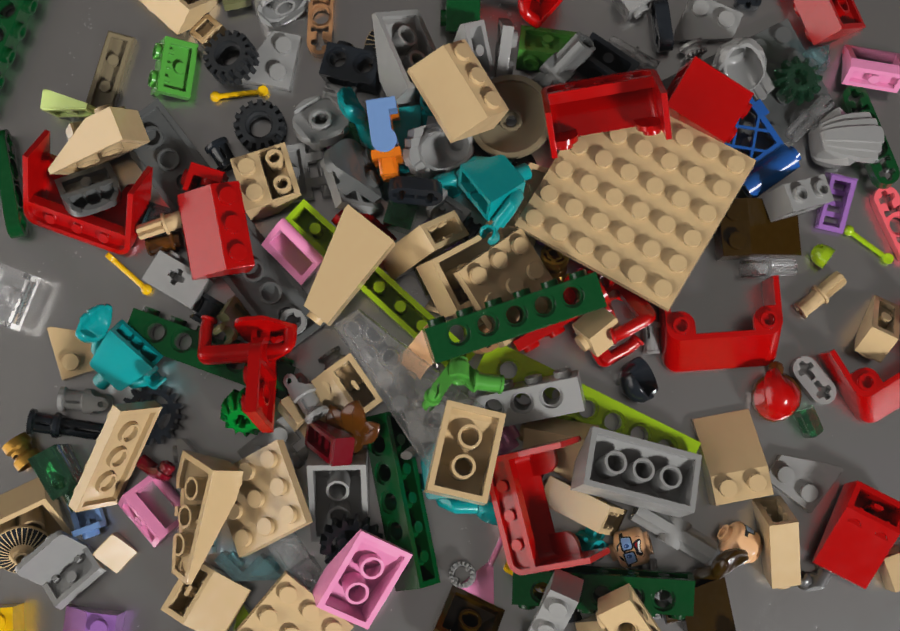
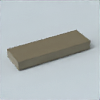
(111, 70)

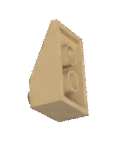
(101, 139)
(439, 277)
(465, 453)
(731, 458)

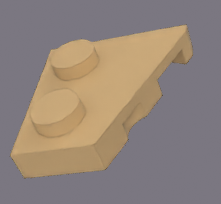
(70, 353)

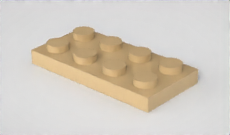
(115, 455)

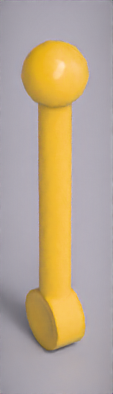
(262, 91)
(146, 289)

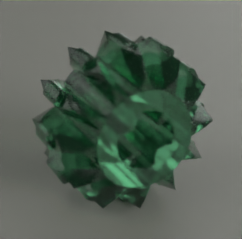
(806, 74)

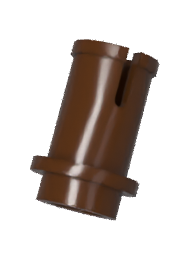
(164, 243)

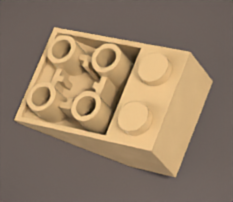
(342, 385)

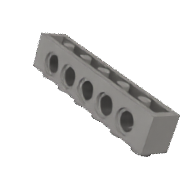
(541, 407)

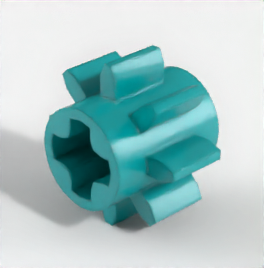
(591, 540)

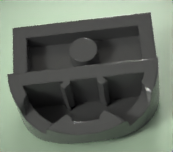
(353, 169)
(89, 190)

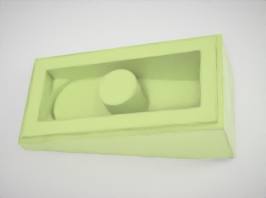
(64, 106)

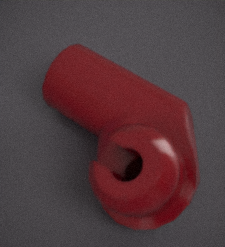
(157, 471)

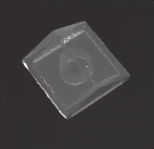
(15, 296)

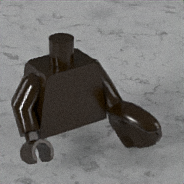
(711, 595)

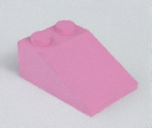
(360, 578)

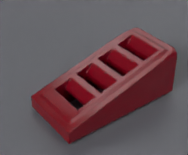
(332, 444)

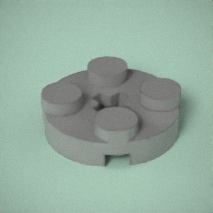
(319, 135)

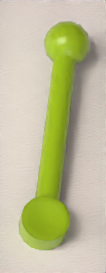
(885, 258)

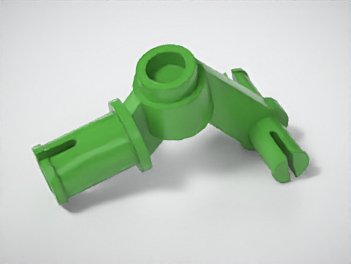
(461, 373)

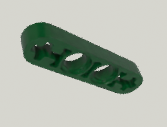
(890, 164)
(10, 188)

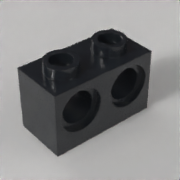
(350, 72)

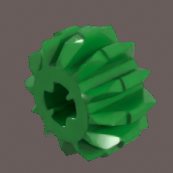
(233, 415)

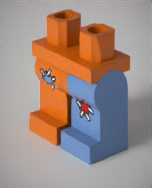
(387, 151)

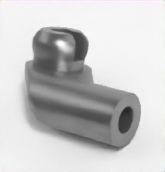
(815, 580)

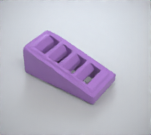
(845, 204)

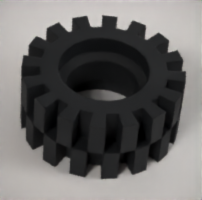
(222, 48)
(256, 110)

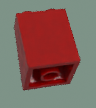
(708, 100)

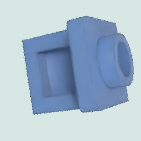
(88, 522)

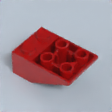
(859, 533)

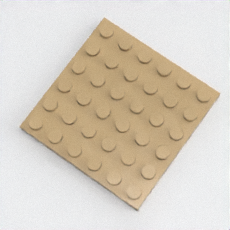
(637, 205)

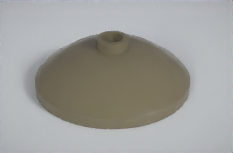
(526, 107)

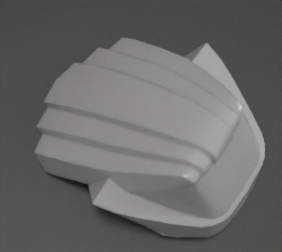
(746, 64)
(845, 139)
(430, 152)

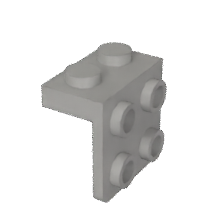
(61, 567)

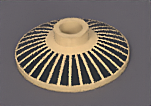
(17, 543)

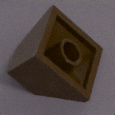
(467, 613)

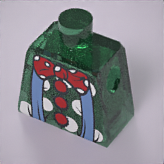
(53, 467)

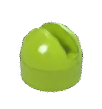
(821, 254)

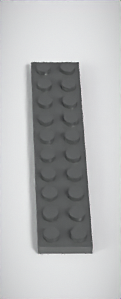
(268, 286)

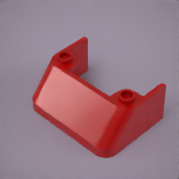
(605, 105)
(108, 229)
(687, 352)
(863, 388)
(525, 514)

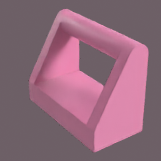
(870, 73)
(293, 251)
(143, 517)

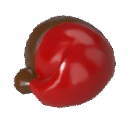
(776, 394)

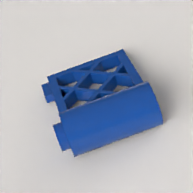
(772, 163)

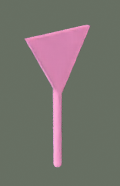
(484, 582)

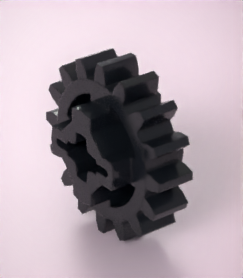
(171, 408)
(344, 531)

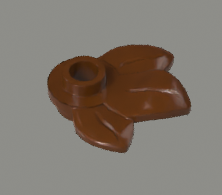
(353, 421)

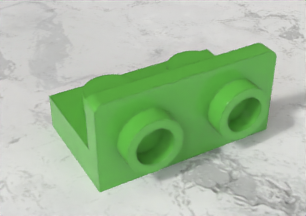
(538, 45)
(173, 68)

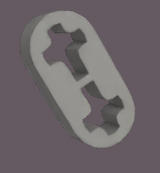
(818, 376)

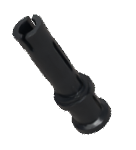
(57, 425)

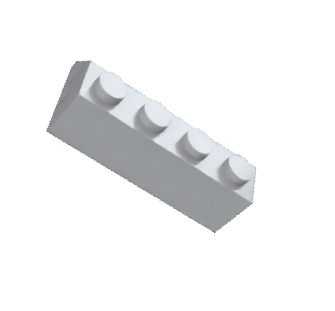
(637, 472)

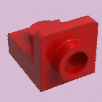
(203, 174)

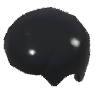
(637, 380)

